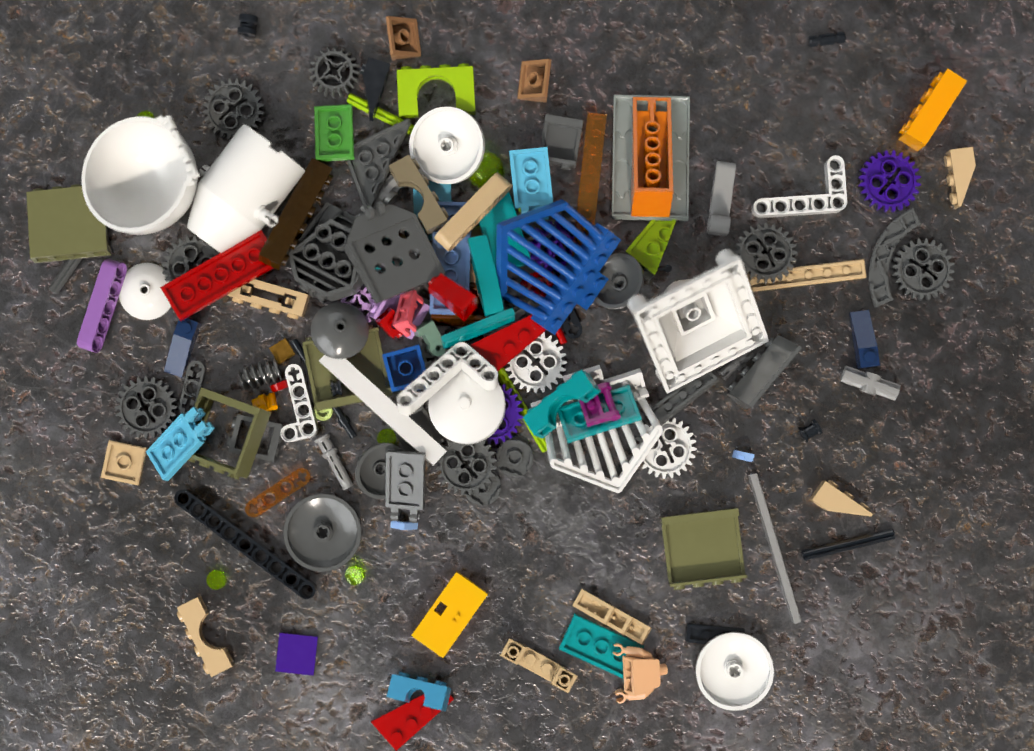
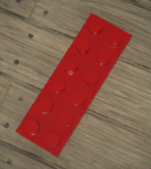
(216, 277)

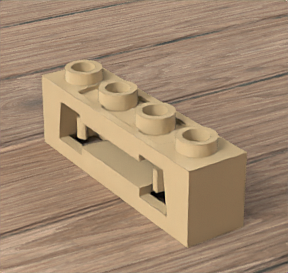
(299, 305)

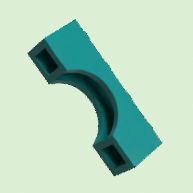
(543, 417)

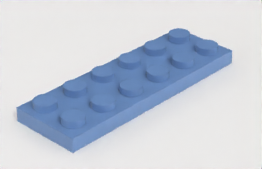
(455, 263)

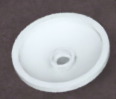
(153, 302)

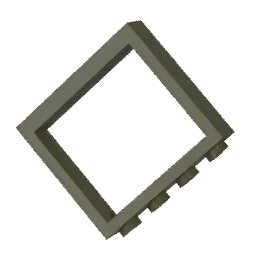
(253, 439)

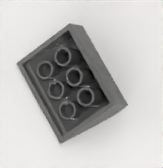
(763, 371)

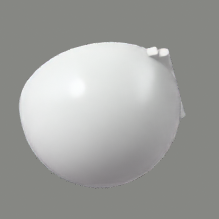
(140, 175)

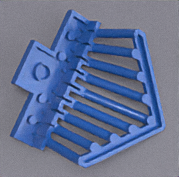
(578, 281)

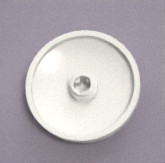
(447, 145)
(467, 411)
(734, 671)

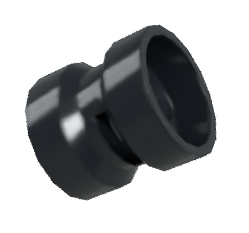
(247, 25)

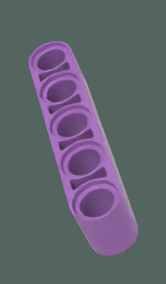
(101, 305)

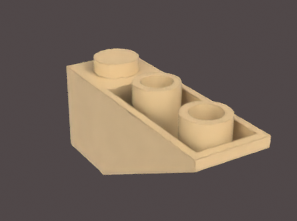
(960, 168)
(831, 499)

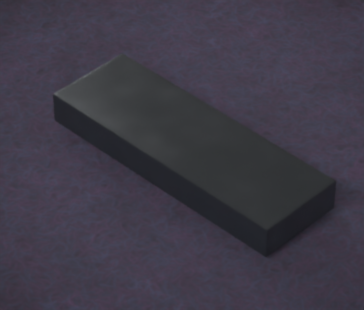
(704, 633)

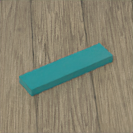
(478, 328)

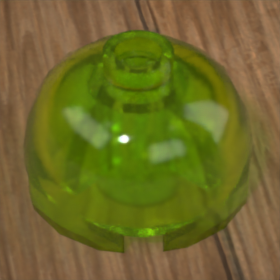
(489, 166)

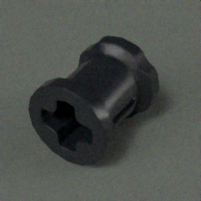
(810, 430)

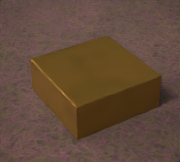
(282, 351)

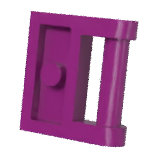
(593, 410)

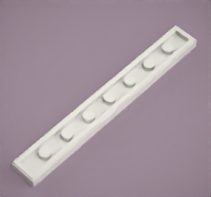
(384, 408)

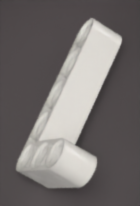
(808, 200)
(445, 375)

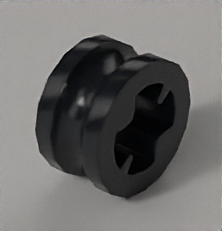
(335, 387)

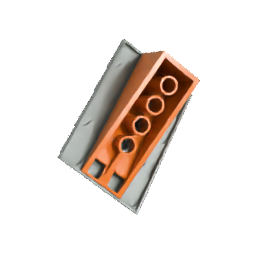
(650, 157)

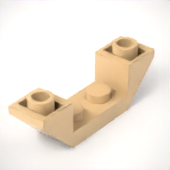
(539, 664)

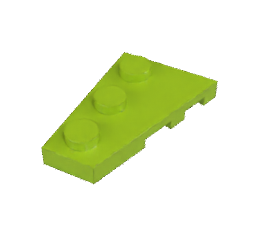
(651, 244)

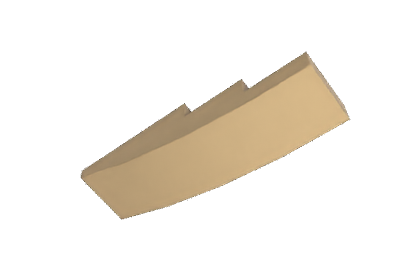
(612, 616)

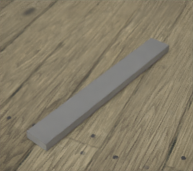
(774, 548)

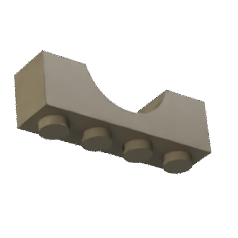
(407, 174)

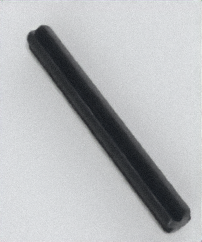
(849, 544)

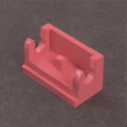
(406, 311)

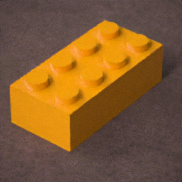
(932, 110)

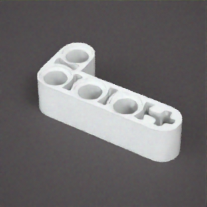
(297, 402)

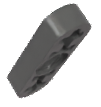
(189, 372)

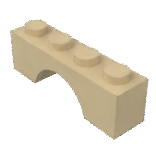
(215, 658)

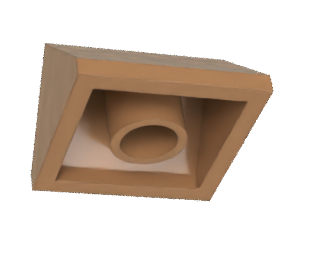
(403, 37)
(534, 80)

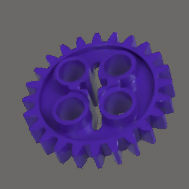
(902, 192)
(511, 417)

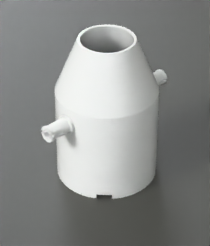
(241, 190)

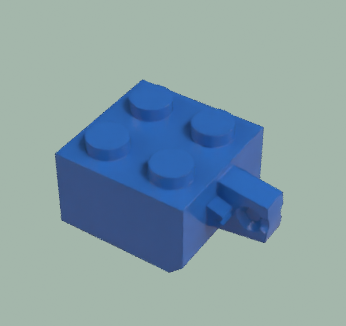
(404, 367)

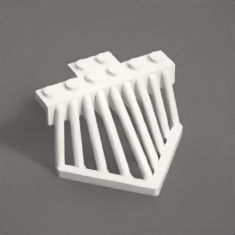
(616, 484)

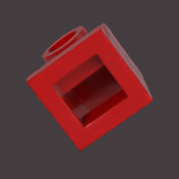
(385, 321)

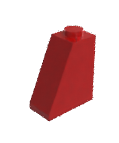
(453, 296)

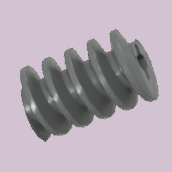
(261, 373)

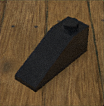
(375, 77)

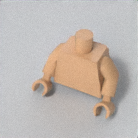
(640, 673)

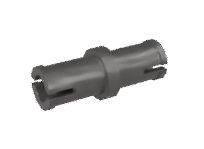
(735, 365)

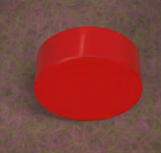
(279, 386)

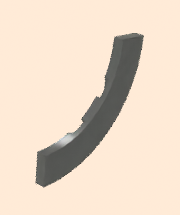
(882, 254)

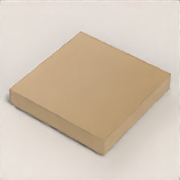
(124, 462)

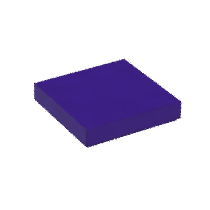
(296, 653)

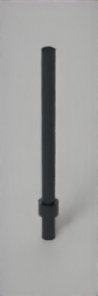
(343, 420)

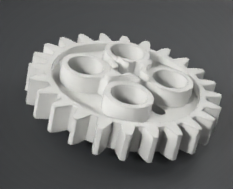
(548, 349)
(680, 439)

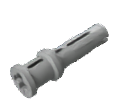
(330, 453)

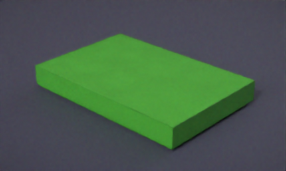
(334, 132)

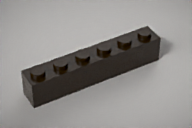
(295, 214)

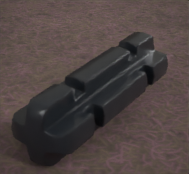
(826, 39)

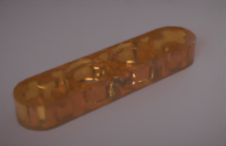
(279, 494)

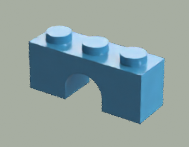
(403, 687)

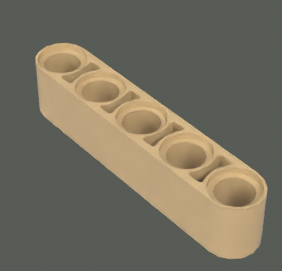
(473, 211)

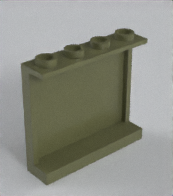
(63, 226)
(367, 361)
(703, 548)

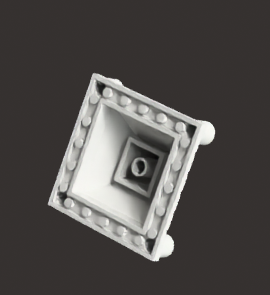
(700, 322)

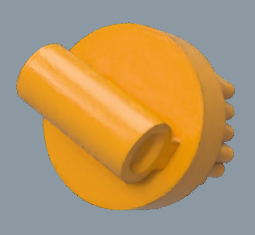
(266, 402)

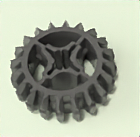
(326, 57)

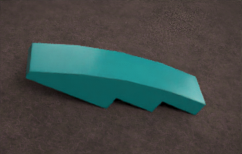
(485, 275)

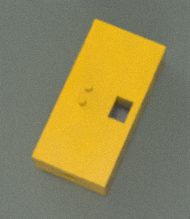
(449, 614)

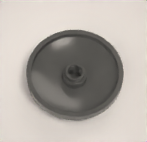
(322, 532)

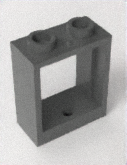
(274, 444)

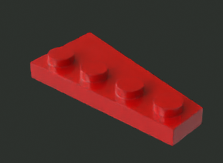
(508, 342)
(405, 721)

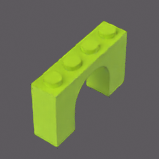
(411, 80)

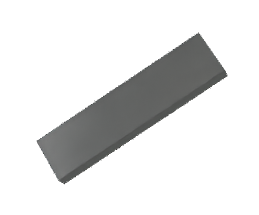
(683, 397)

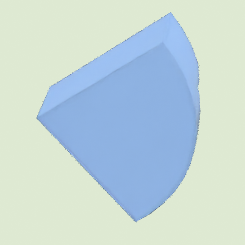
(743, 456)
(404, 525)

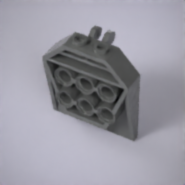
(385, 224)
(311, 272)

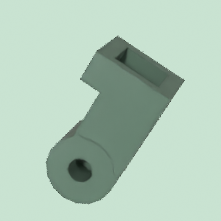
(431, 337)

